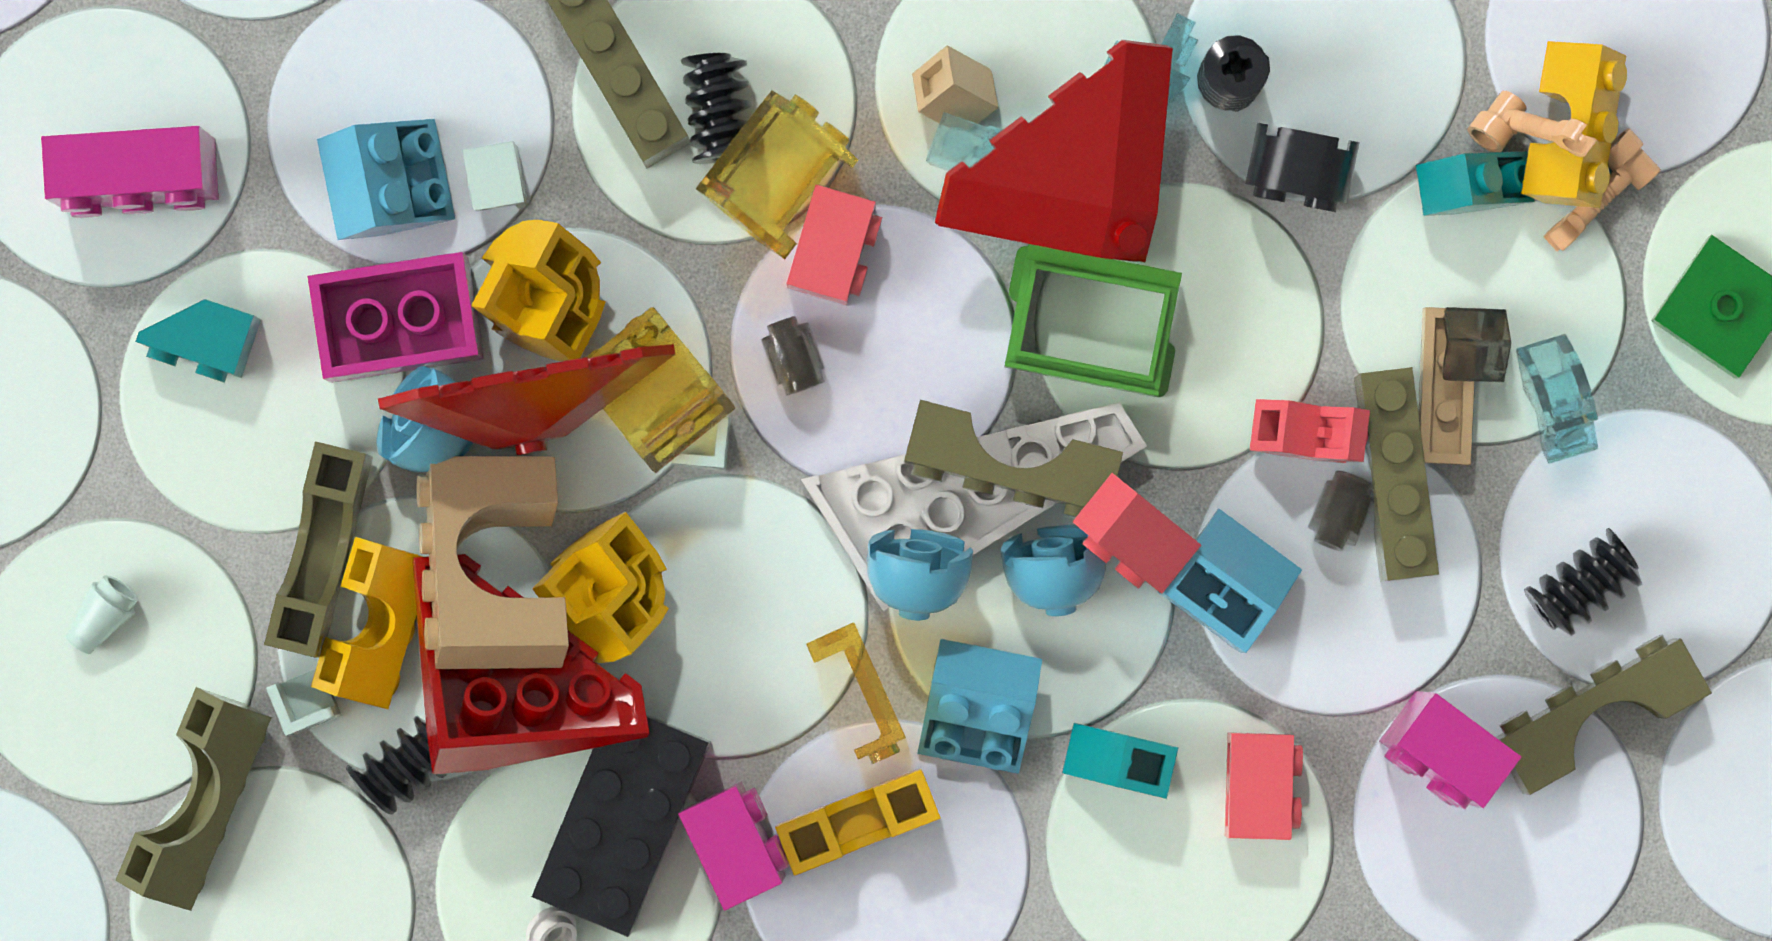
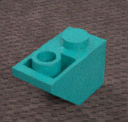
(1472, 182)
(204, 334)
(1120, 760)

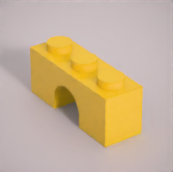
(1591, 83)
(370, 663)
(857, 821)

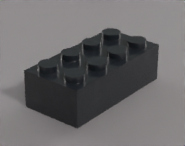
(621, 826)

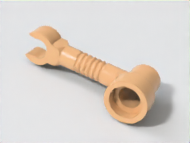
(1507, 116)
(1628, 166)

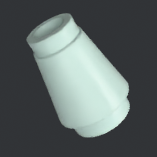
(101, 613)

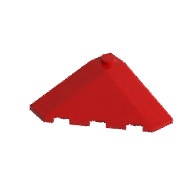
(1080, 170)
(529, 404)
(521, 713)

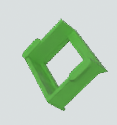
(1104, 270)

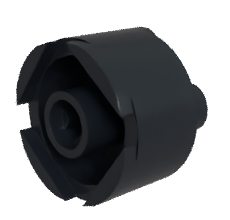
(1301, 165)

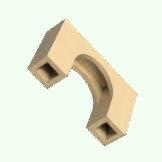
(467, 623)

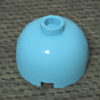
(412, 443)
(1052, 570)
(918, 572)

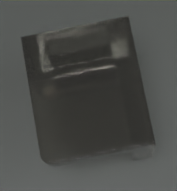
(1476, 344)

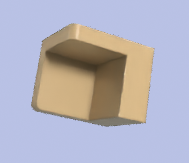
(954, 86)

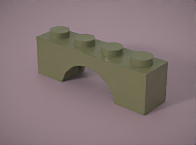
(622, 77)
(947, 444)
(1398, 475)
(321, 551)
(1659, 680)
(175, 856)

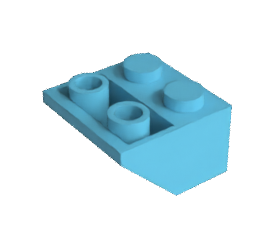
(385, 178)
(1232, 582)
(980, 706)

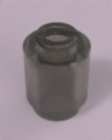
(793, 355)
(1341, 511)

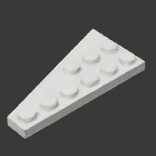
(888, 496)

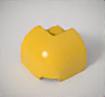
(542, 290)
(609, 587)

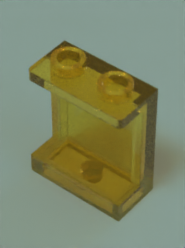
(774, 168)
(671, 403)
(850, 641)

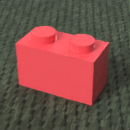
(833, 245)
(1136, 534)
(1261, 786)

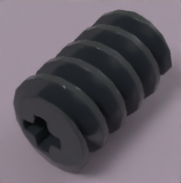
(1242, 56)
(717, 102)
(1584, 584)
(396, 770)

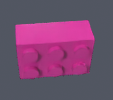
(130, 170)
(395, 317)
(1449, 749)
(734, 844)

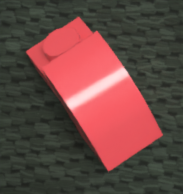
(1309, 431)

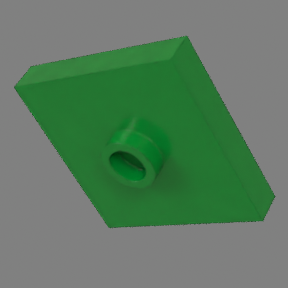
(1720, 307)

